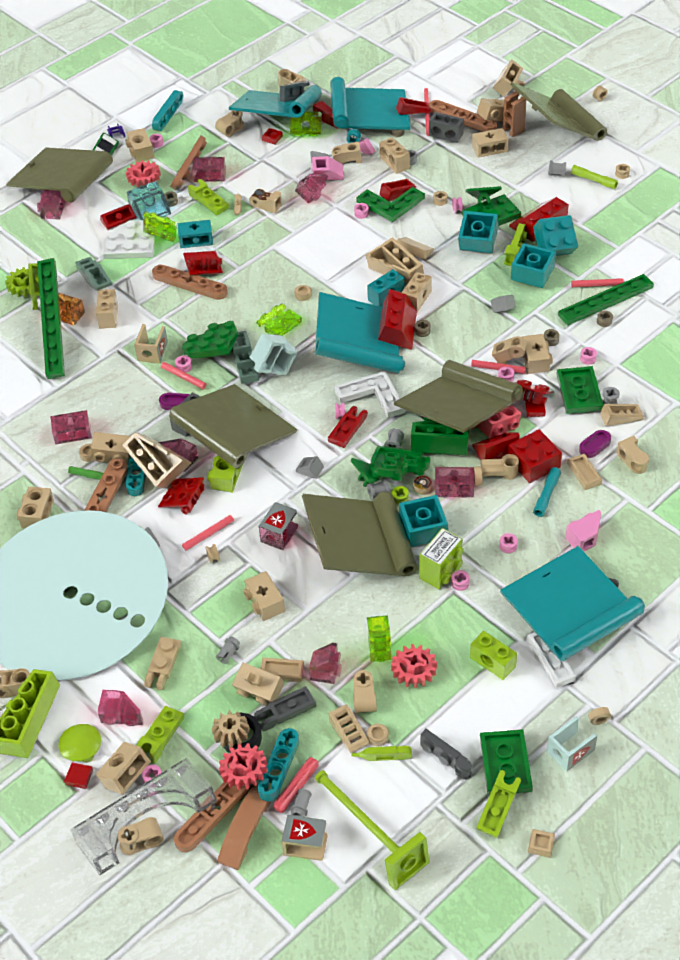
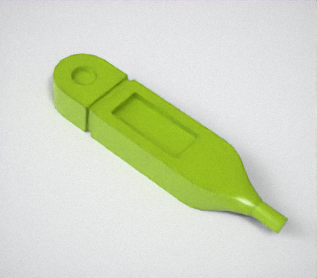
(385, 753)

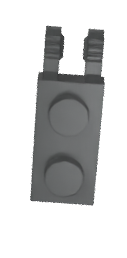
(292, 90)
(285, 708)
(446, 753)

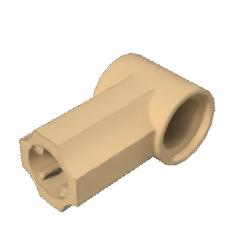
(505, 467)

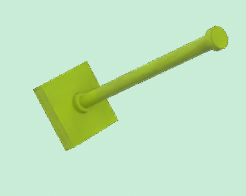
(404, 860)

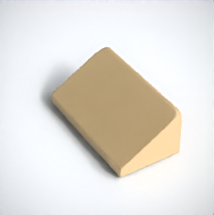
(415, 248)

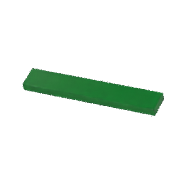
(605, 299)

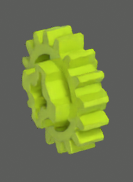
(18, 282)

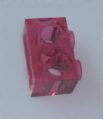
(51, 204)

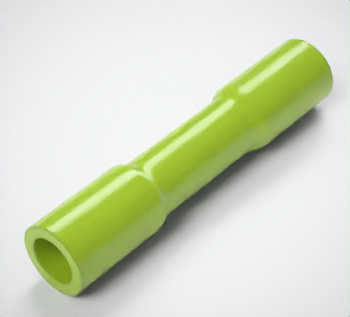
(585, 173)

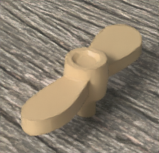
(237, 210)

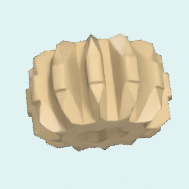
(230, 729)

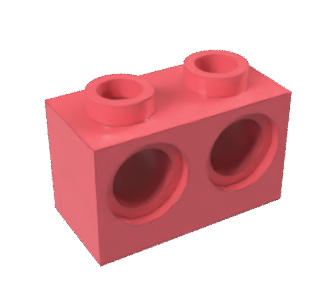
(501, 422)

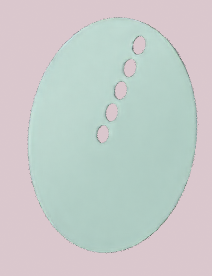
(98, 557)

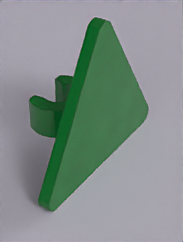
(483, 193)
(364, 469)

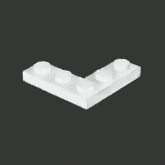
(375, 383)
(558, 670)

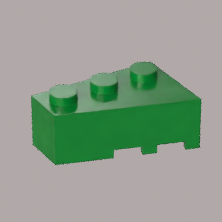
(437, 438)

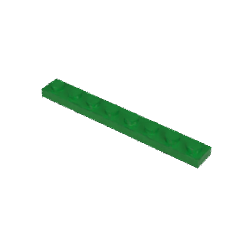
(50, 319)

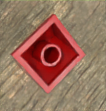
(496, 446)

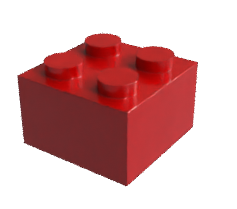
(535, 455)

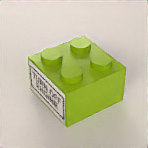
(441, 559)

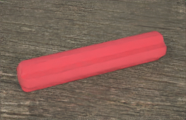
(295, 784)

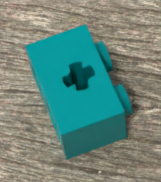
(195, 234)
(380, 287)

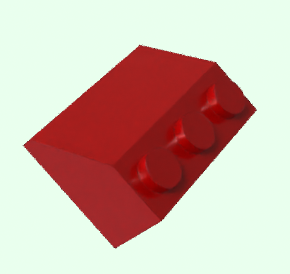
(551, 208)
(398, 320)

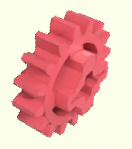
(143, 173)
(416, 666)
(243, 766)

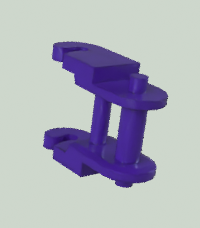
(120, 130)

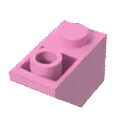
(327, 166)
(584, 531)

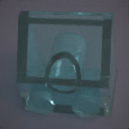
(148, 199)

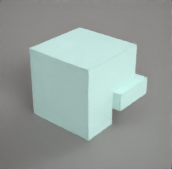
(273, 354)

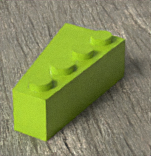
(27, 713)

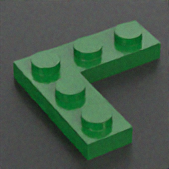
(391, 210)

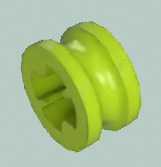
(400, 490)

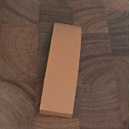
(241, 829)

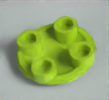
(80, 743)

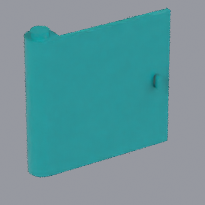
(270, 102)
(366, 107)
(350, 333)
(571, 603)

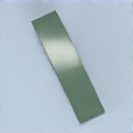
(93, 273)
(244, 364)

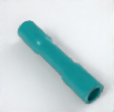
(543, 500)

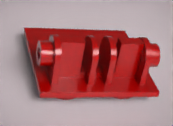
(203, 262)
(540, 391)
(183, 494)

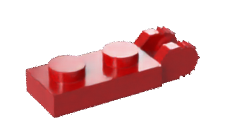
(347, 427)

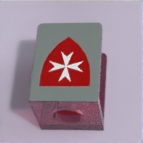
(277, 527)

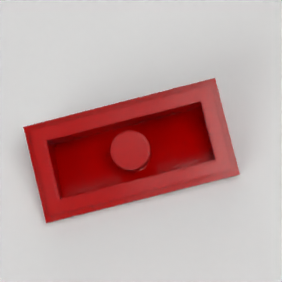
(117, 216)

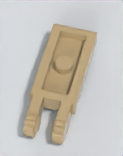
(162, 662)

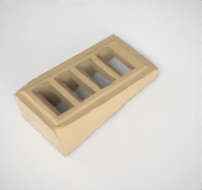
(620, 413)
(341, 717)

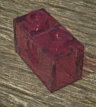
(209, 169)
(71, 427)
(454, 482)

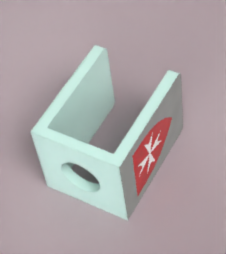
(573, 757)

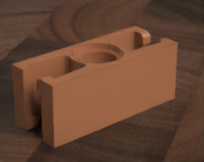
(514, 114)

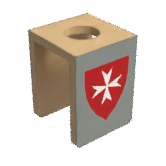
(157, 350)
(304, 837)

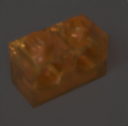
(70, 309)

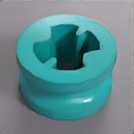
(353, 132)

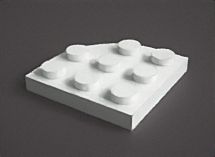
(129, 242)

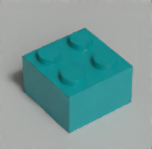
(478, 232)
(556, 234)
(533, 265)
(422, 519)

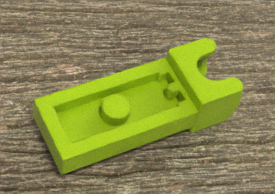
(208, 198)
(517, 242)
(160, 732)
(497, 806)

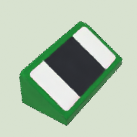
(106, 143)

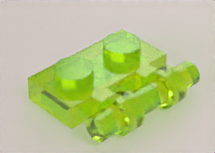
(159, 226)
(282, 324)

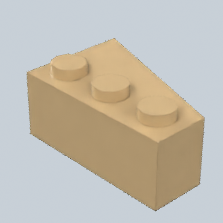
(393, 256)
(155, 460)

